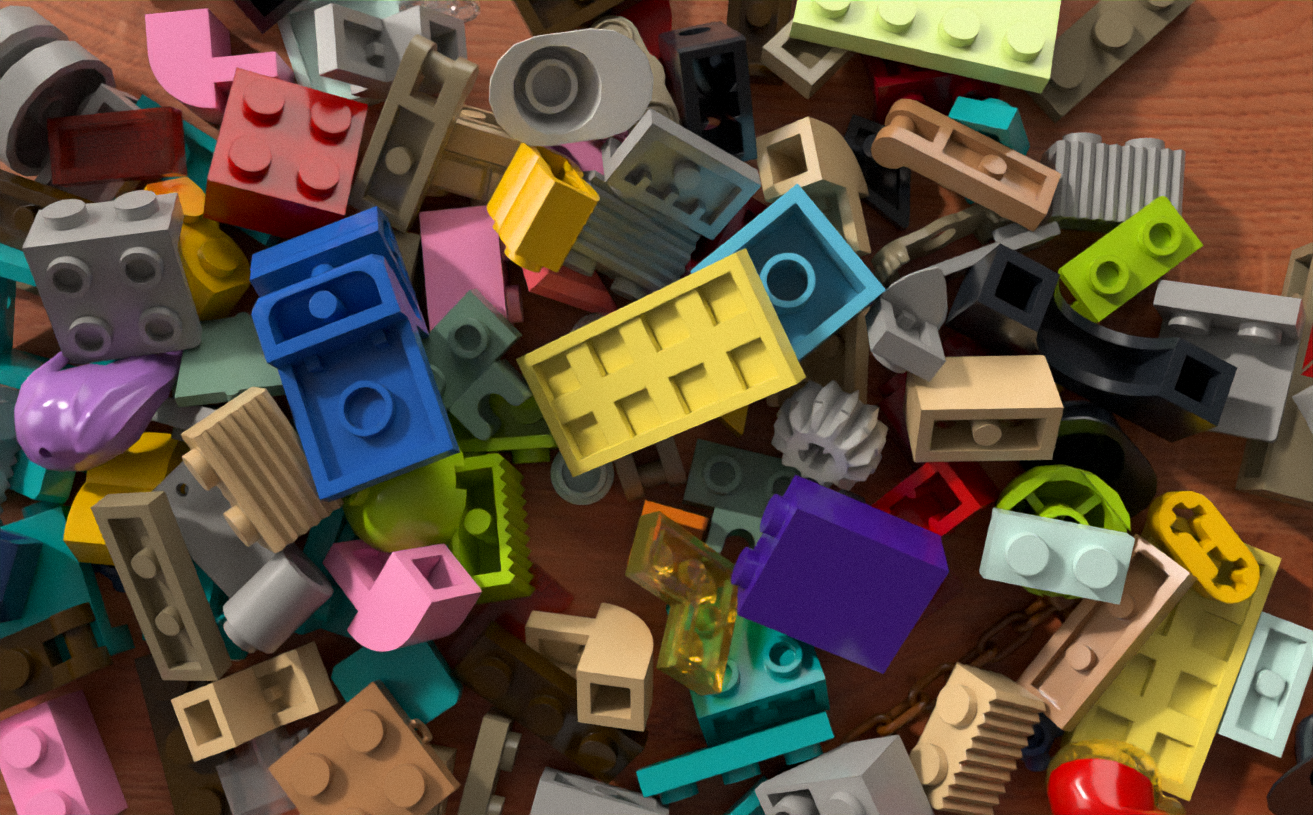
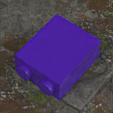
(838, 574)

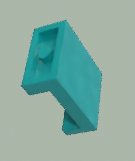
(61, 581)

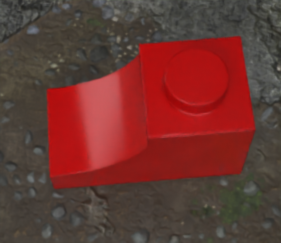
(941, 496)

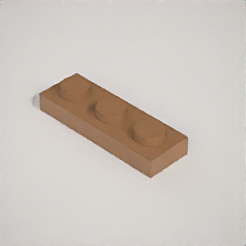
(1104, 636)

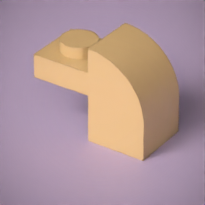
(823, 167)
(606, 657)
(254, 701)

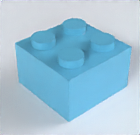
(805, 269)

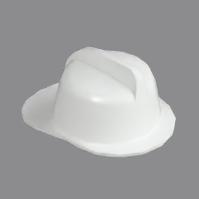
(570, 87)

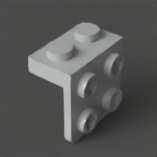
(113, 276)

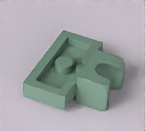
(468, 364)
(736, 489)

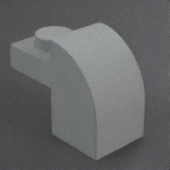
(370, 49)

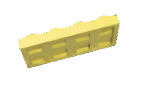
(662, 365)
(1181, 677)

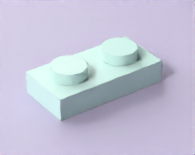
(1056, 556)
(1269, 685)

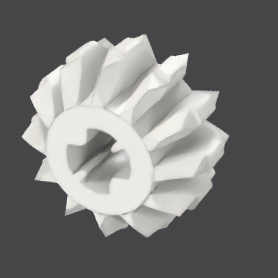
(829, 435)

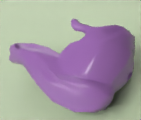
(92, 410)

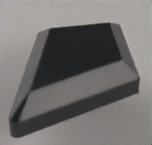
(886, 187)

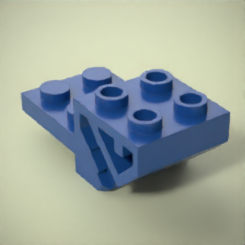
(350, 354)

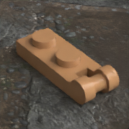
(965, 162)

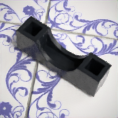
(1149, 381)

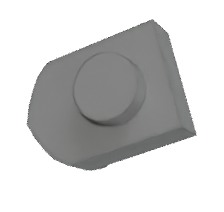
(906, 321)

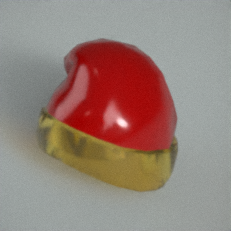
(1106, 780)

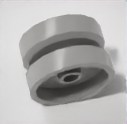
(39, 80)

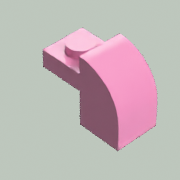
(195, 63)
(402, 594)

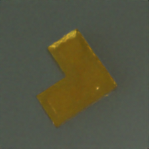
(700, 599)

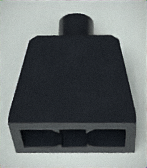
(711, 78)

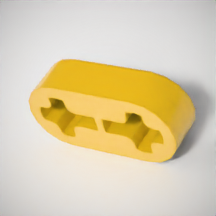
(1214, 537)

